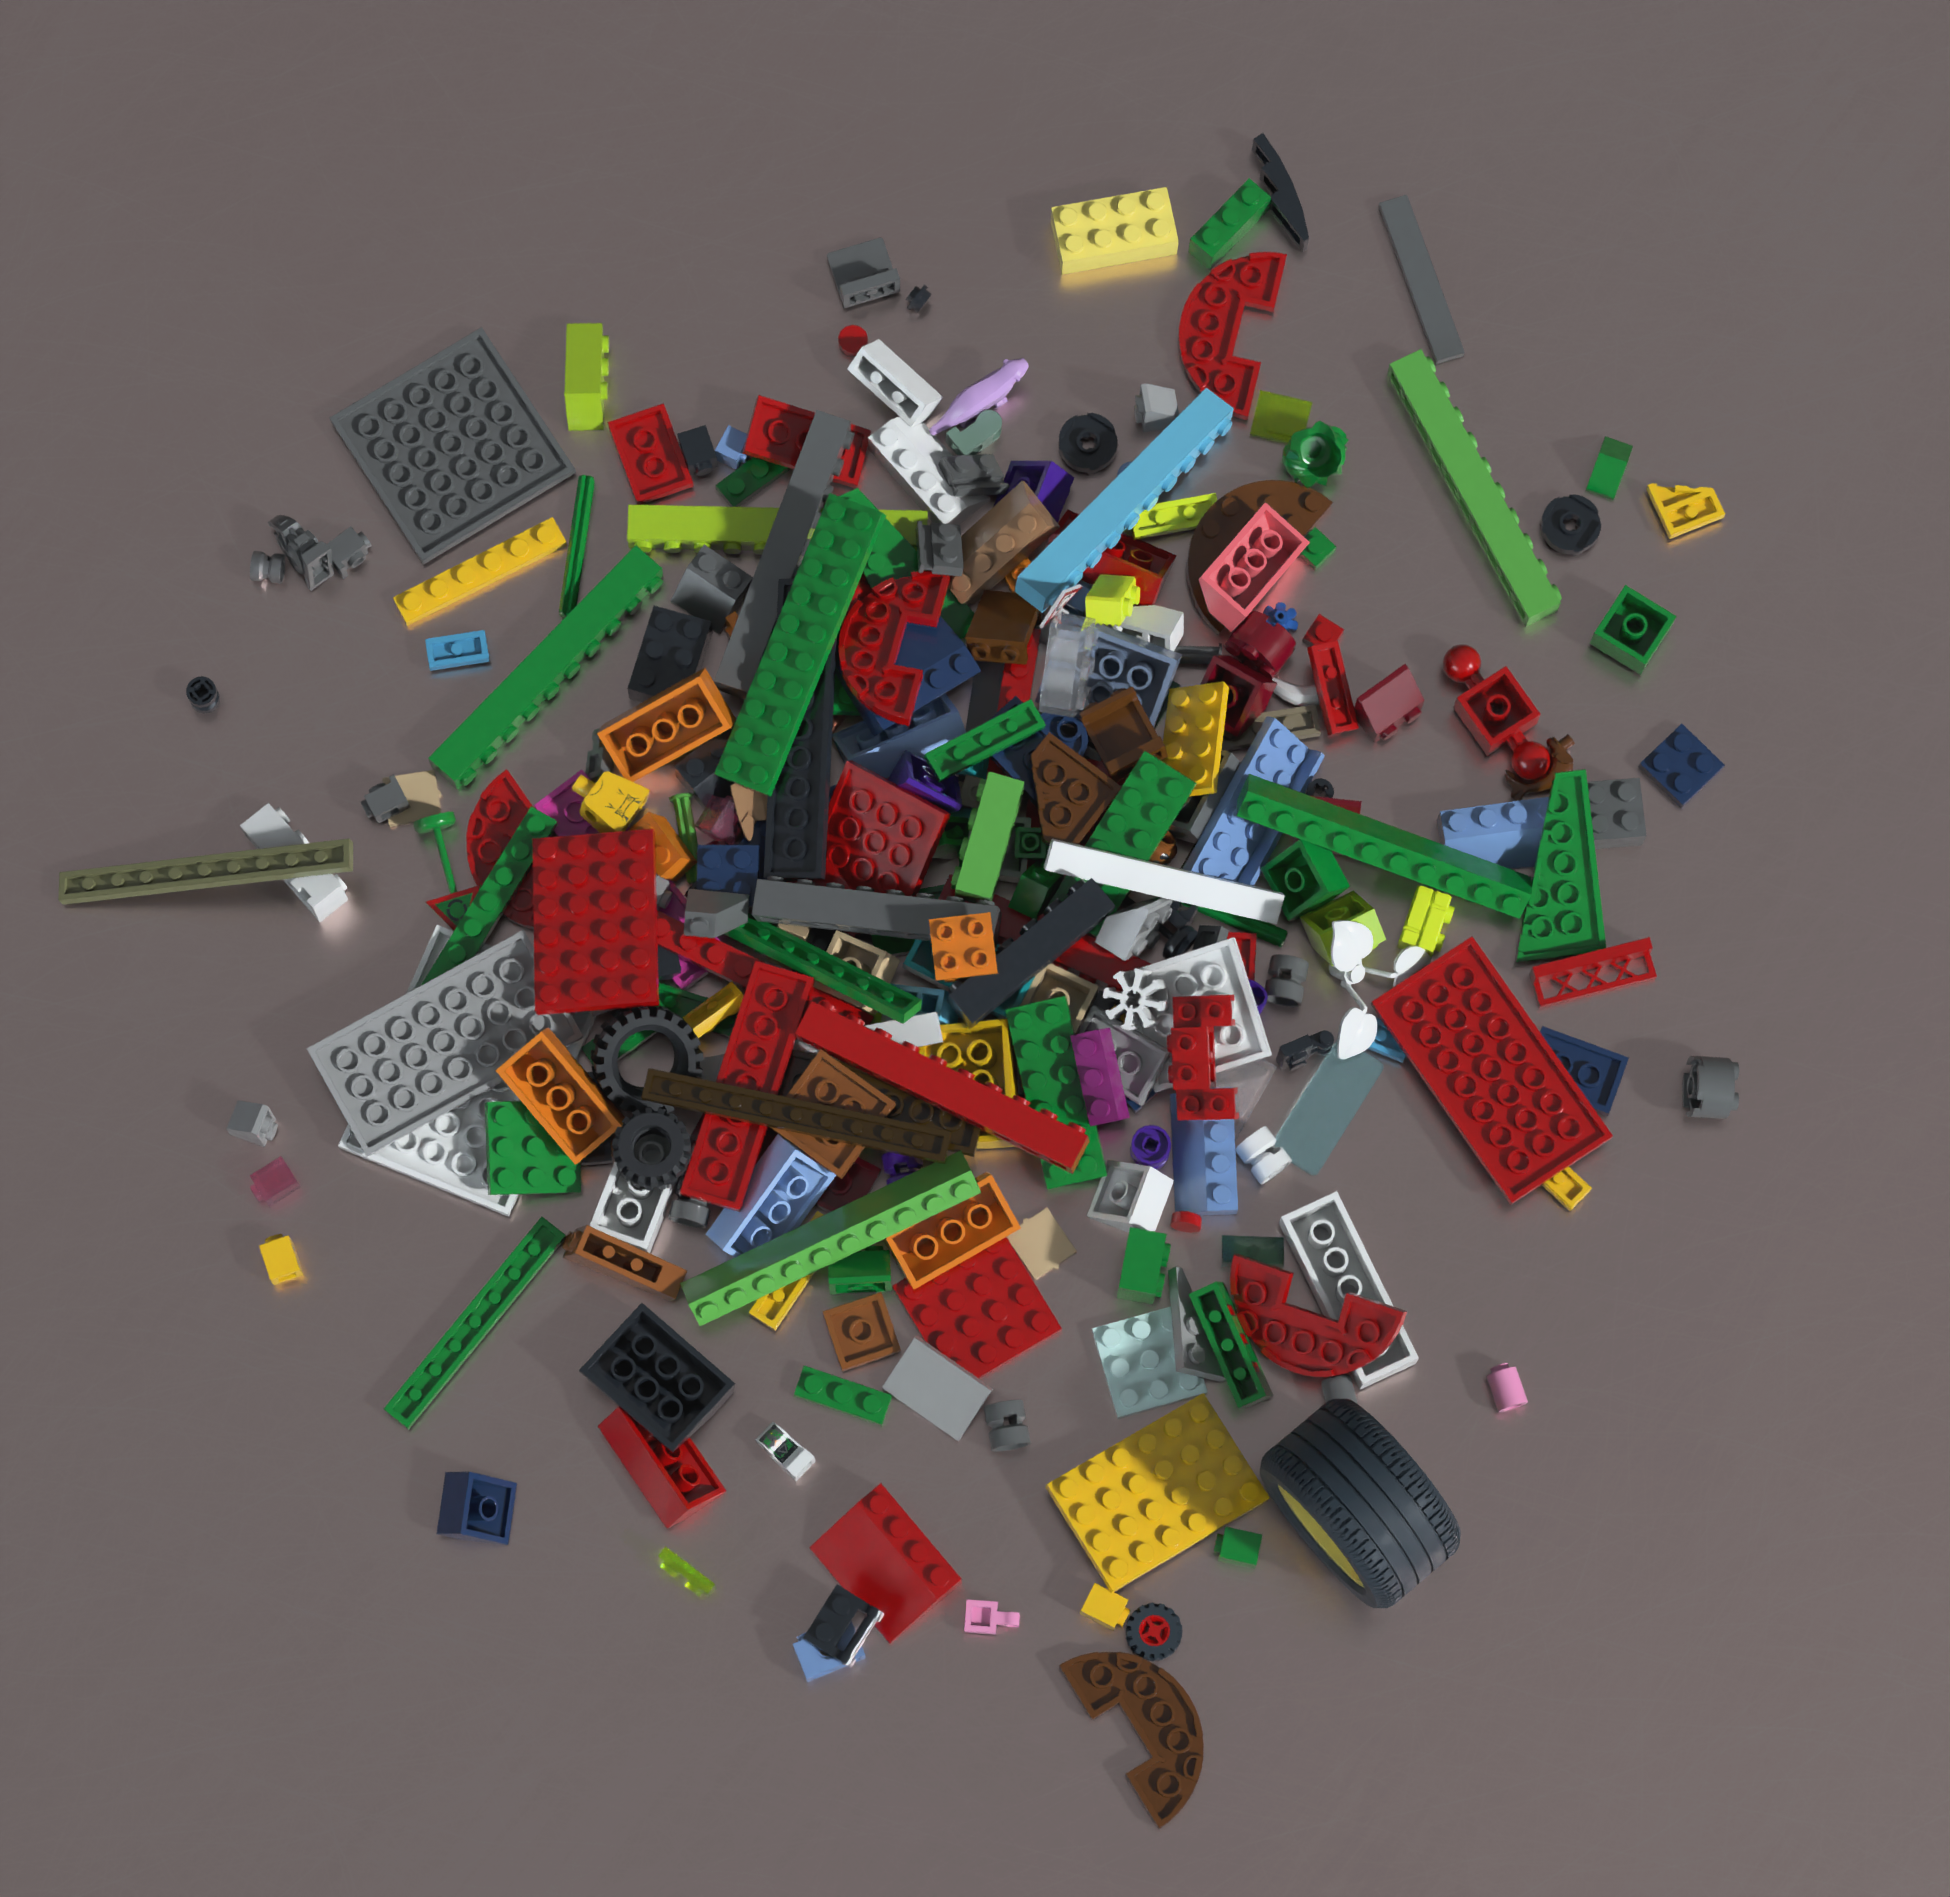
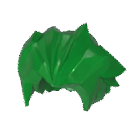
(1315, 454)

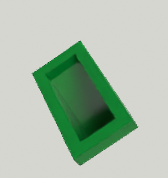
(1609, 468)

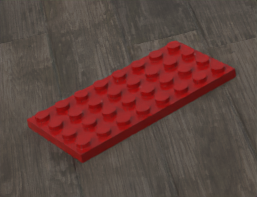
(1491, 1070)

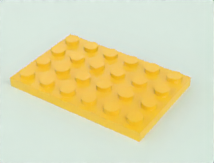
(1157, 1492)

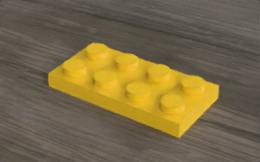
(1196, 733)

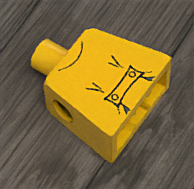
(610, 802)

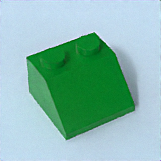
(861, 1272)

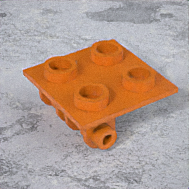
(963, 946)

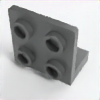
(863, 272)

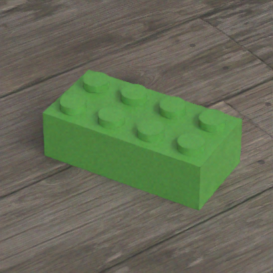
(989, 839)

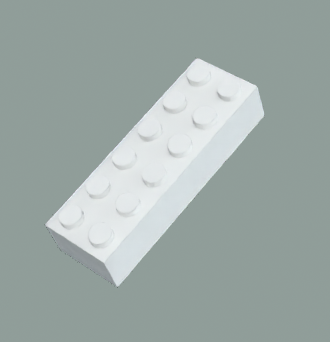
(1339, 1264)

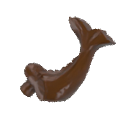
(1559, 762)

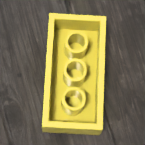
(1114, 230)

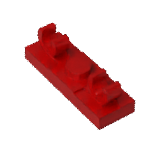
(1332, 688)

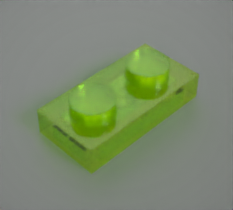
(675, 1566)

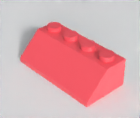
(1250, 566)

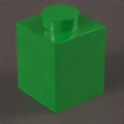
(1238, 1547)

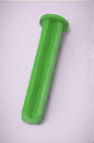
(686, 828)

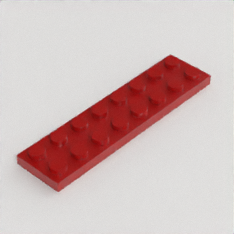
(755, 1061)

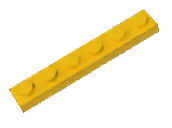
(480, 571)

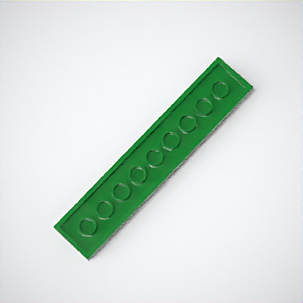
(800, 644)

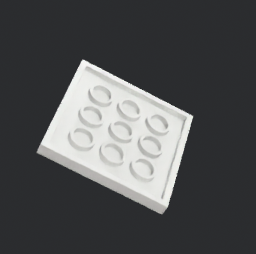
(1204, 972)

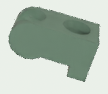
(977, 435)

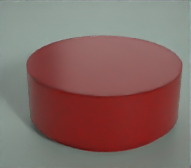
(852, 339)
(1186, 1221)

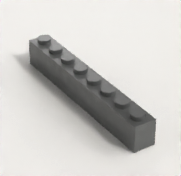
(860, 909)

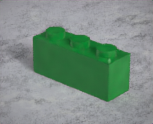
(1229, 224)

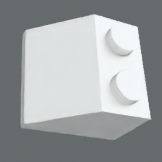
(1130, 1196)

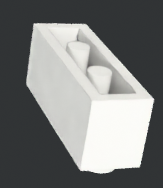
(895, 383)

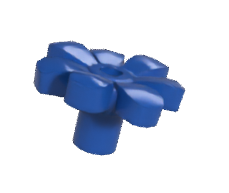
(1282, 616)

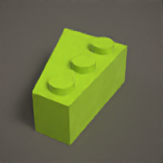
(585, 376)

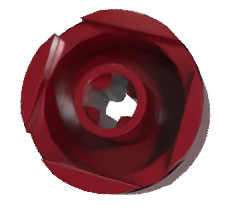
(1261, 644)

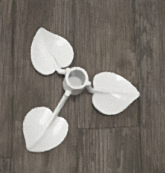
(1349, 945)

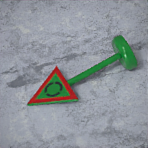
(452, 906)

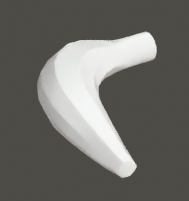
(1296, 694)

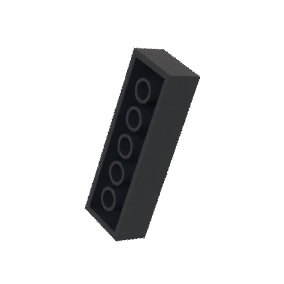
(1031, 952)

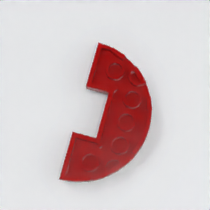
(1213, 320)
(874, 636)
(488, 833)
(1304, 1339)

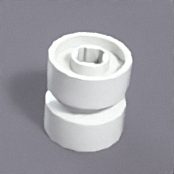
(1263, 1155)

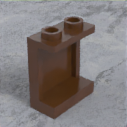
(1002, 628)
(1121, 732)

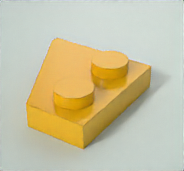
(1685, 508)

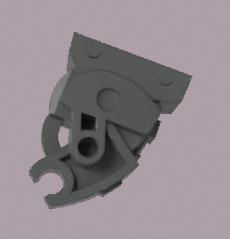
(303, 551)

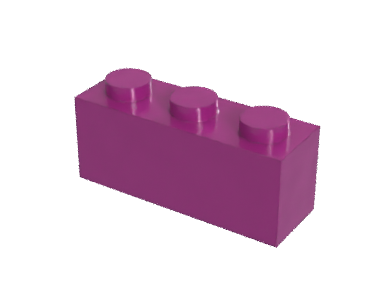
(1099, 1076)

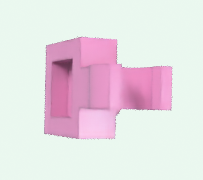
(984, 1617)

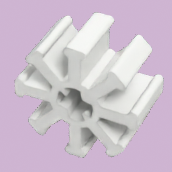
(1139, 1010)

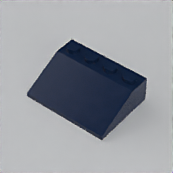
(935, 651)

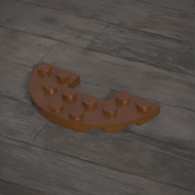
(1232, 512)
(1160, 1716)

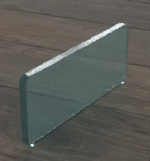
(1327, 1108)

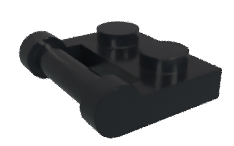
(835, 1619)

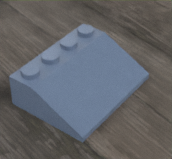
(1128, 663)

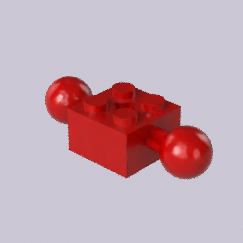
(1501, 693)

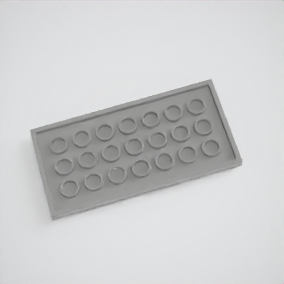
(436, 1044)

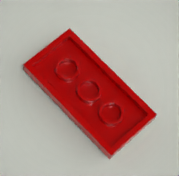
(780, 431)

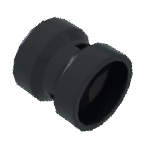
(203, 701)

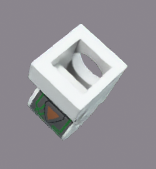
(785, 1451)

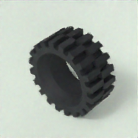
(637, 1019)

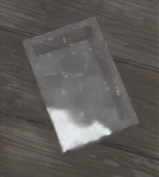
(1068, 665)

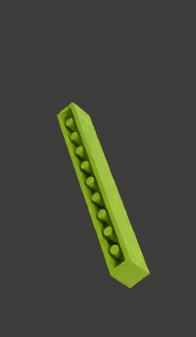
(725, 527)

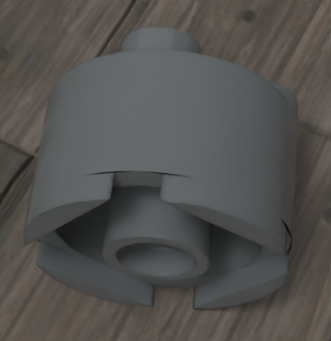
(1710, 1087)

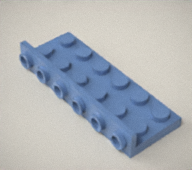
(1238, 847)

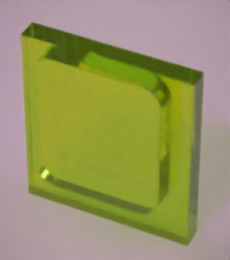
(1279, 417)

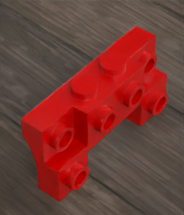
(1194, 1057)

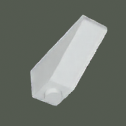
(1155, 625)

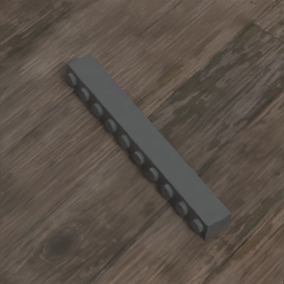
(784, 549)

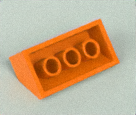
(561, 1095)
(953, 1234)

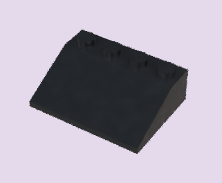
(658, 1378)

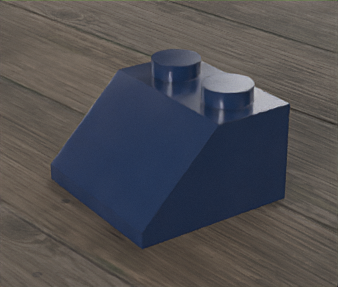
(476, 1508)

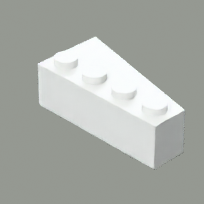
(319, 893)

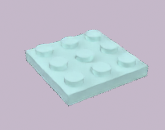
(1141, 1364)

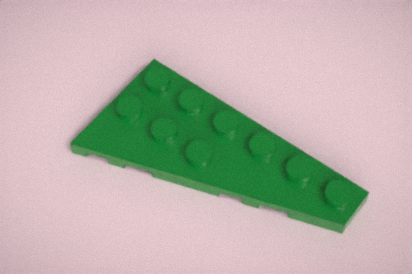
(897, 559)
(1565, 899)

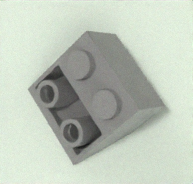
(1134, 927)

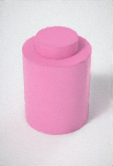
(1506, 1387)

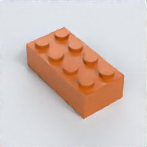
(666, 726)

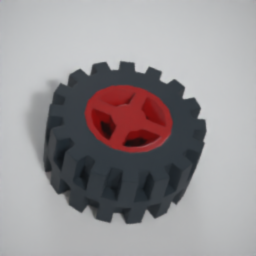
(1163, 1626)

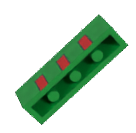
(1231, 1345)

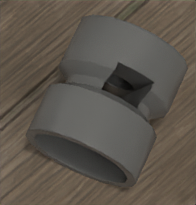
(1283, 990)
(689, 1210)
(1008, 1436)

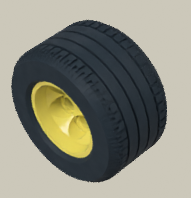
(1360, 1503)

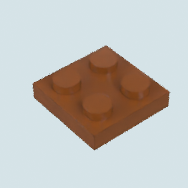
(861, 1331)

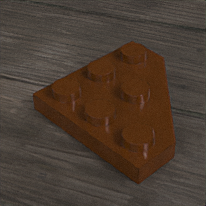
(1068, 791)

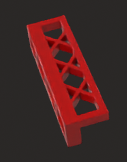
(1589, 961)

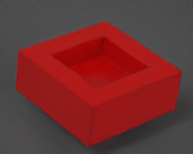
(1322, 632)

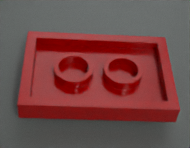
(650, 454)

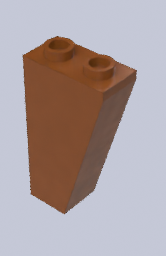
(623, 1262)

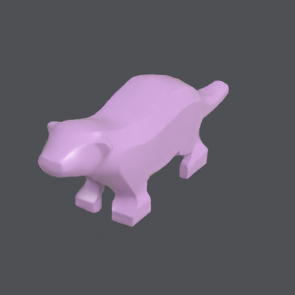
(982, 395)

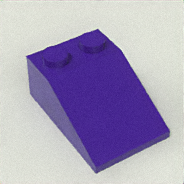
(915, 776)

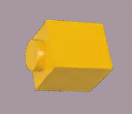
(280, 1259)
(1105, 1607)

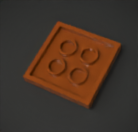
(836, 1086)

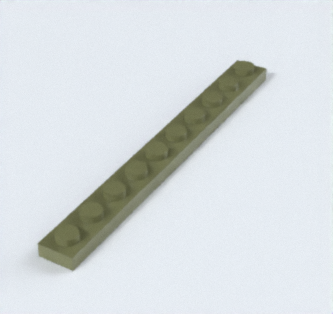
(206, 871)

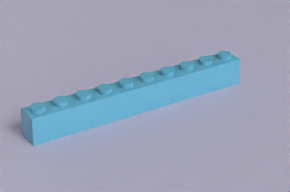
(1124, 500)

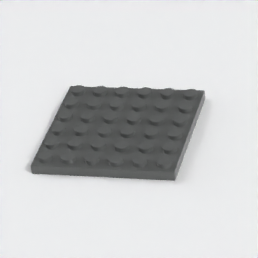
(452, 445)

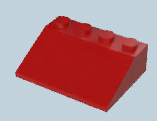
(886, 1562)

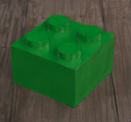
(1633, 629)
(1306, 877)
(1141, 1266)

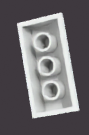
(913, 461)

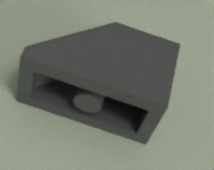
(714, 912)

